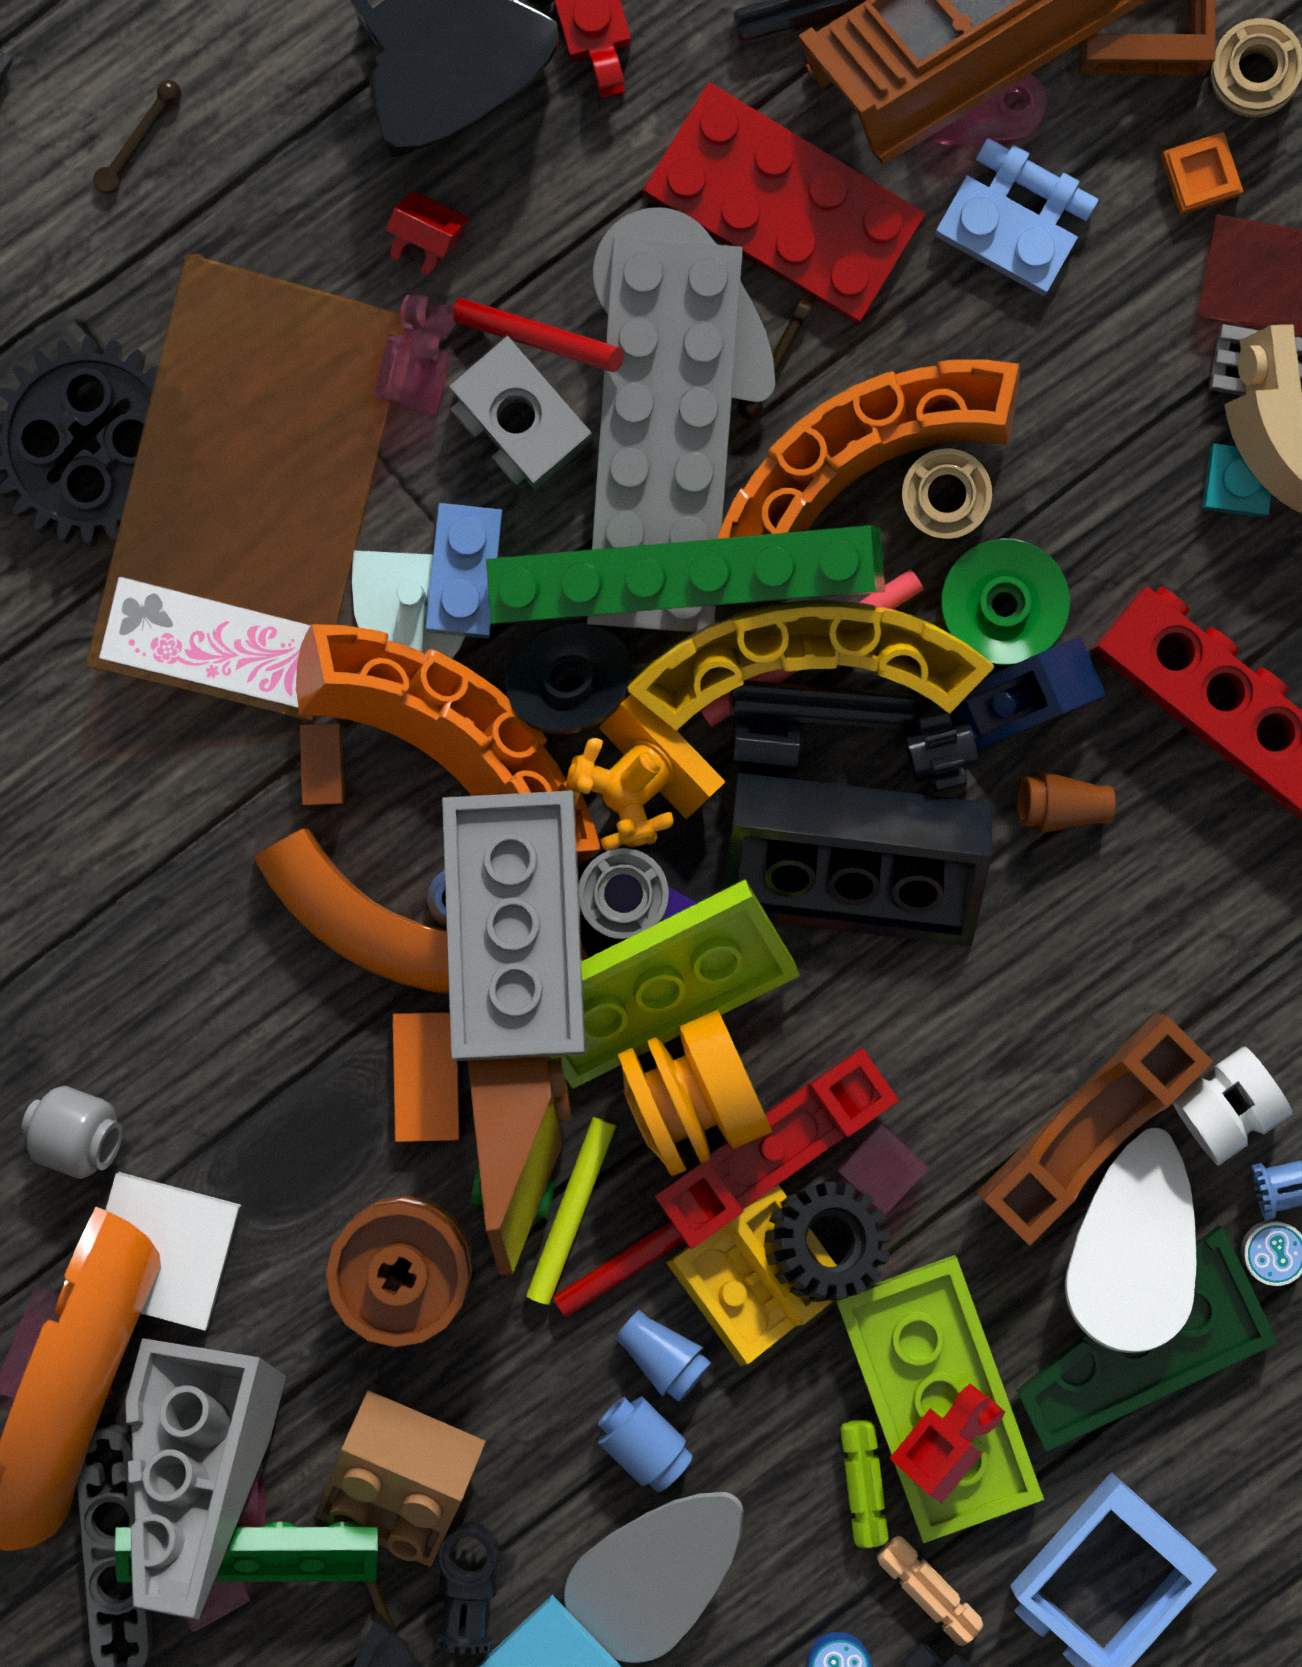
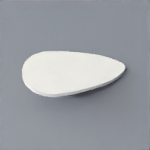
(1136, 1250)

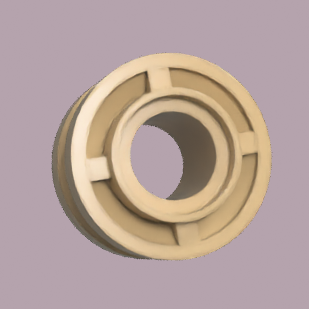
(1264, 38)
(953, 463)

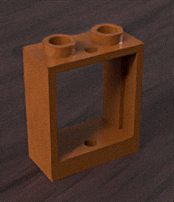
(1154, 53)

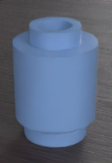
(644, 1443)

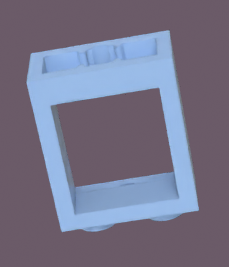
(1155, 1614)

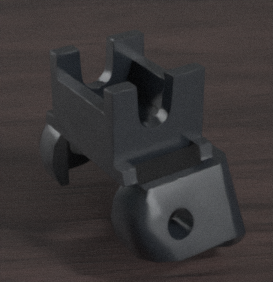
(450, 63)

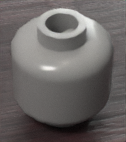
(72, 1132)

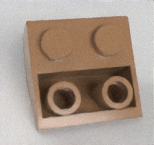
(401, 1477)

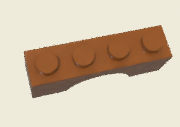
(1109, 1107)

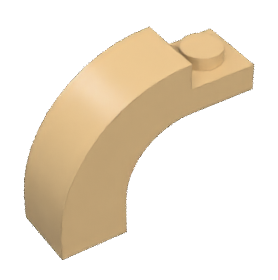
(1269, 416)

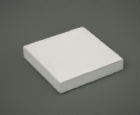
(192, 1242)

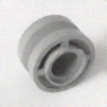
(593, 886)

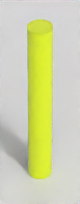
(571, 1211)

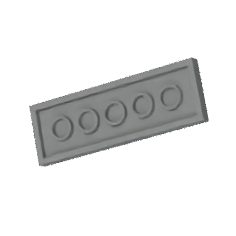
(666, 405)

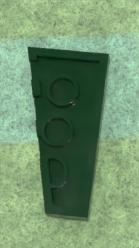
(1098, 1385)

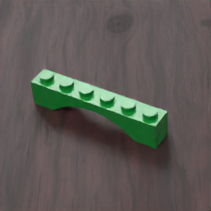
(686, 574)

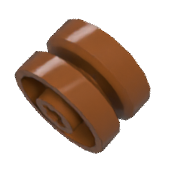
(394, 1308)

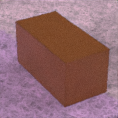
(322, 764)

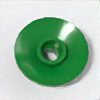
(1014, 571)

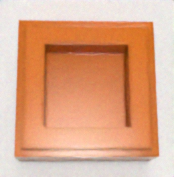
(1201, 173)

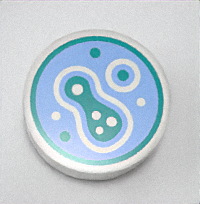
(1273, 1252)

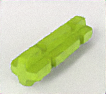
(864, 1483)

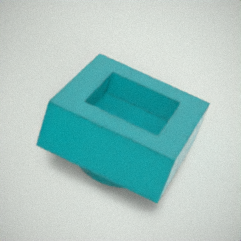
(1232, 486)

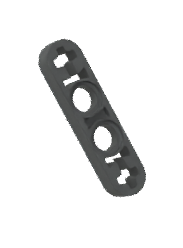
(99, 1554)

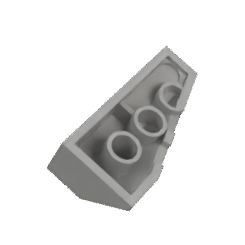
(196, 1449)

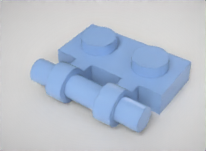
(1006, 233)

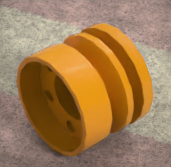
(693, 1093)

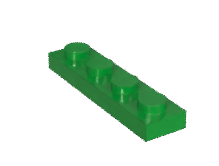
(284, 1554)

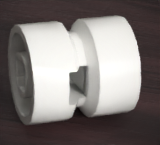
(1212, 1117)

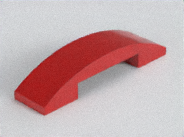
(802, 1129)

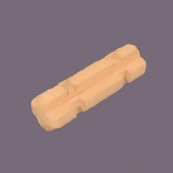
(930, 1590)

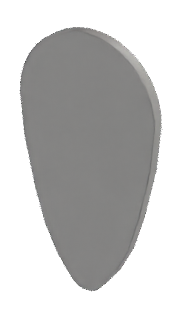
(753, 356)
(655, 1575)

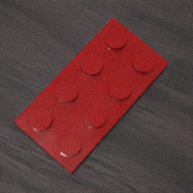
(784, 203)

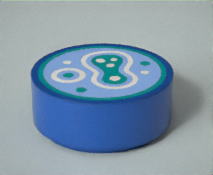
(838, 1650)

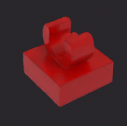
(427, 226)

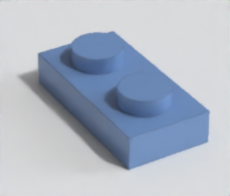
(459, 571)

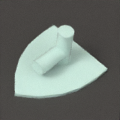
(393, 598)

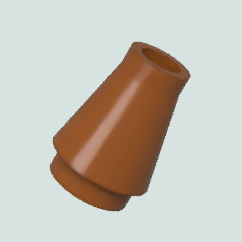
(1059, 802)

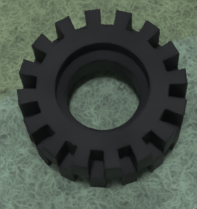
(863, 1237)

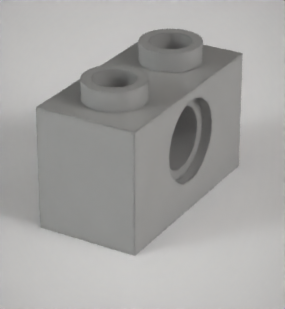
(508, 378)

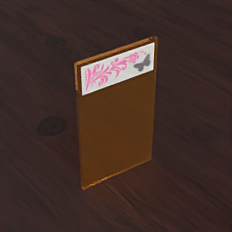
(244, 486)

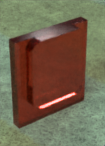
(1253, 274)

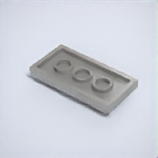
(513, 926)

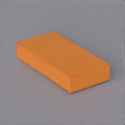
(425, 1078)

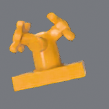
(652, 762)

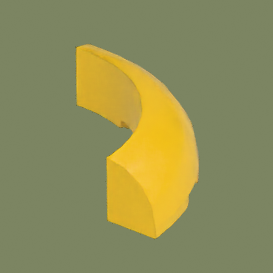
(808, 637)

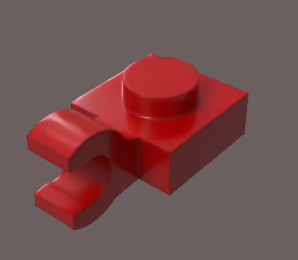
(594, 32)
(940, 1447)

